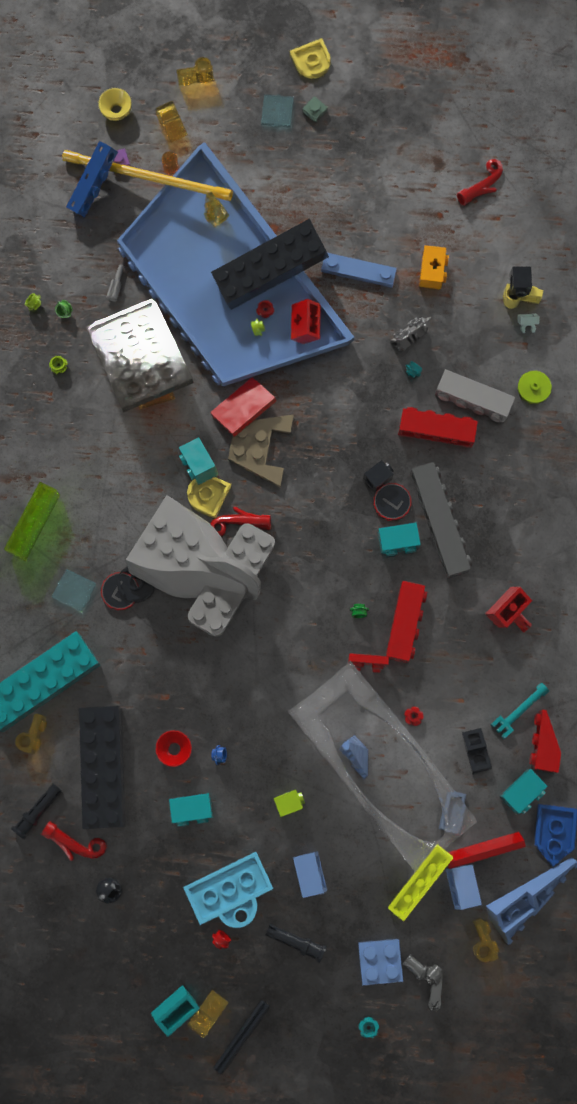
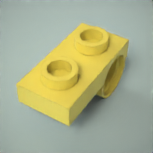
(534, 297)

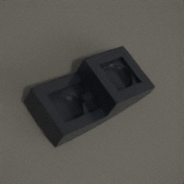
(476, 750)

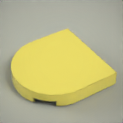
(311, 59)
(208, 496)

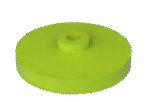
(534, 387)

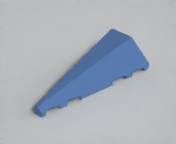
(357, 754)
(516, 907)

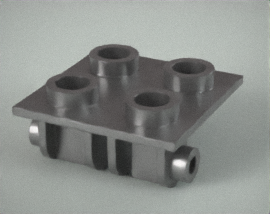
(416, 329)

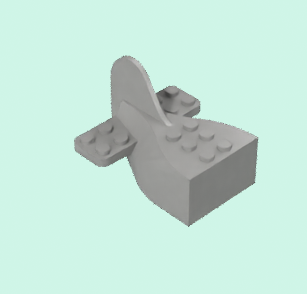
(190, 560)

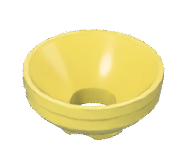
(115, 97)

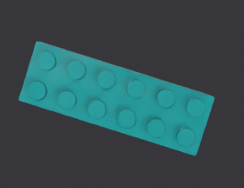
(44, 679)

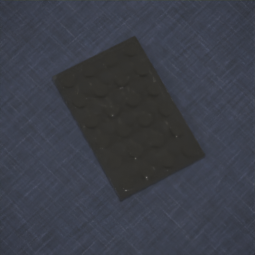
(139, 355)

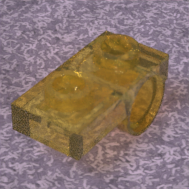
(194, 75)
(214, 210)
(38, 725)
(483, 930)
(207, 1014)

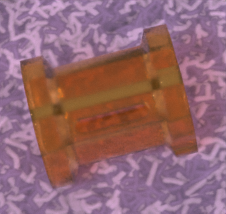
(170, 162)

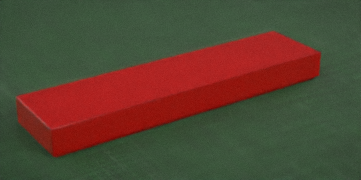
(486, 849)

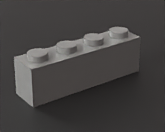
(474, 396)

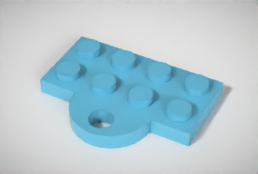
(229, 891)

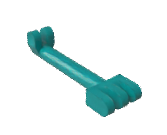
(541, 690)

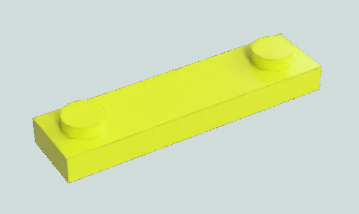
(420, 882)

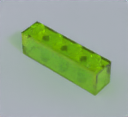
(32, 521)

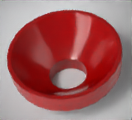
(164, 743)

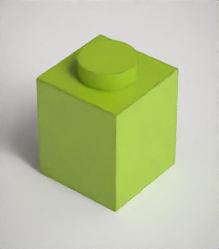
(289, 802)

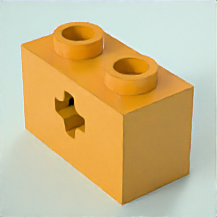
(432, 257)

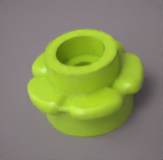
(33, 302)
(258, 327)
(58, 360)

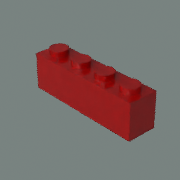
(437, 427)
(405, 622)

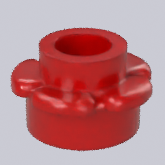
(265, 304)
(413, 711)
(221, 939)

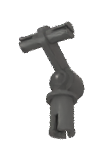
(432, 975)

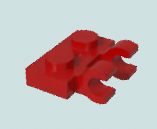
(377, 662)

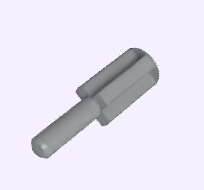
(115, 285)

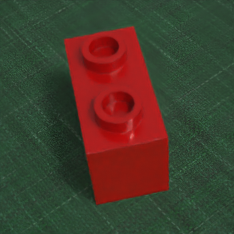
(305, 321)

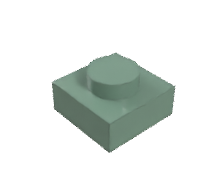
(315, 109)

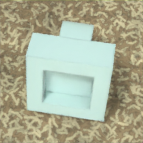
(528, 319)

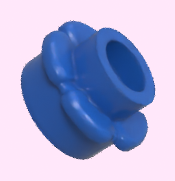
(219, 755)

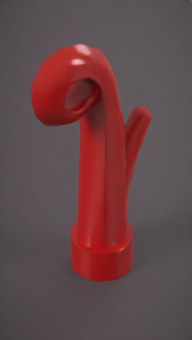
(482, 187)
(258, 521)
(68, 844)

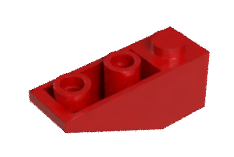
(546, 748)

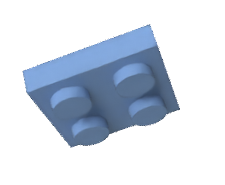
(380, 962)

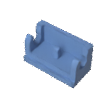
(310, 874)
(463, 887)

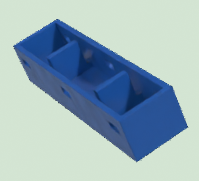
(89, 188)

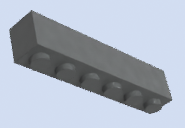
(440, 520)

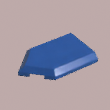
(555, 832)

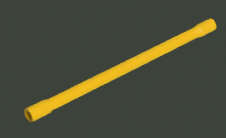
(219, 192)

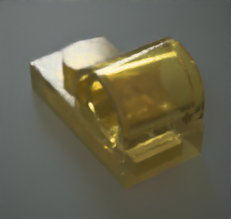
(170, 119)

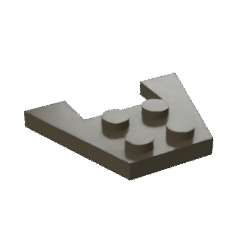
(251, 447)

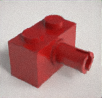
(509, 609)

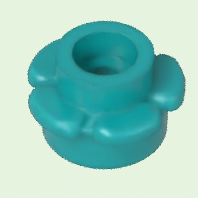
(413, 369)
(368, 1021)

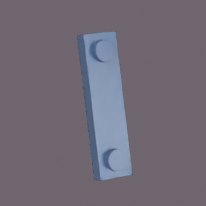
(359, 270)

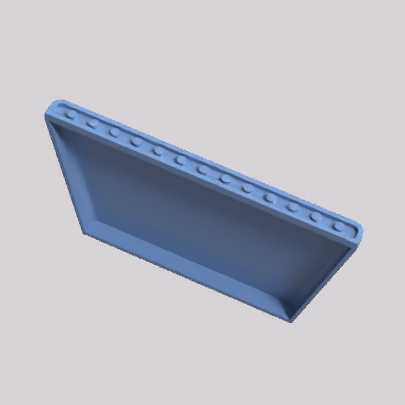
(175, 257)

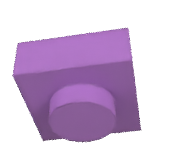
(121, 157)

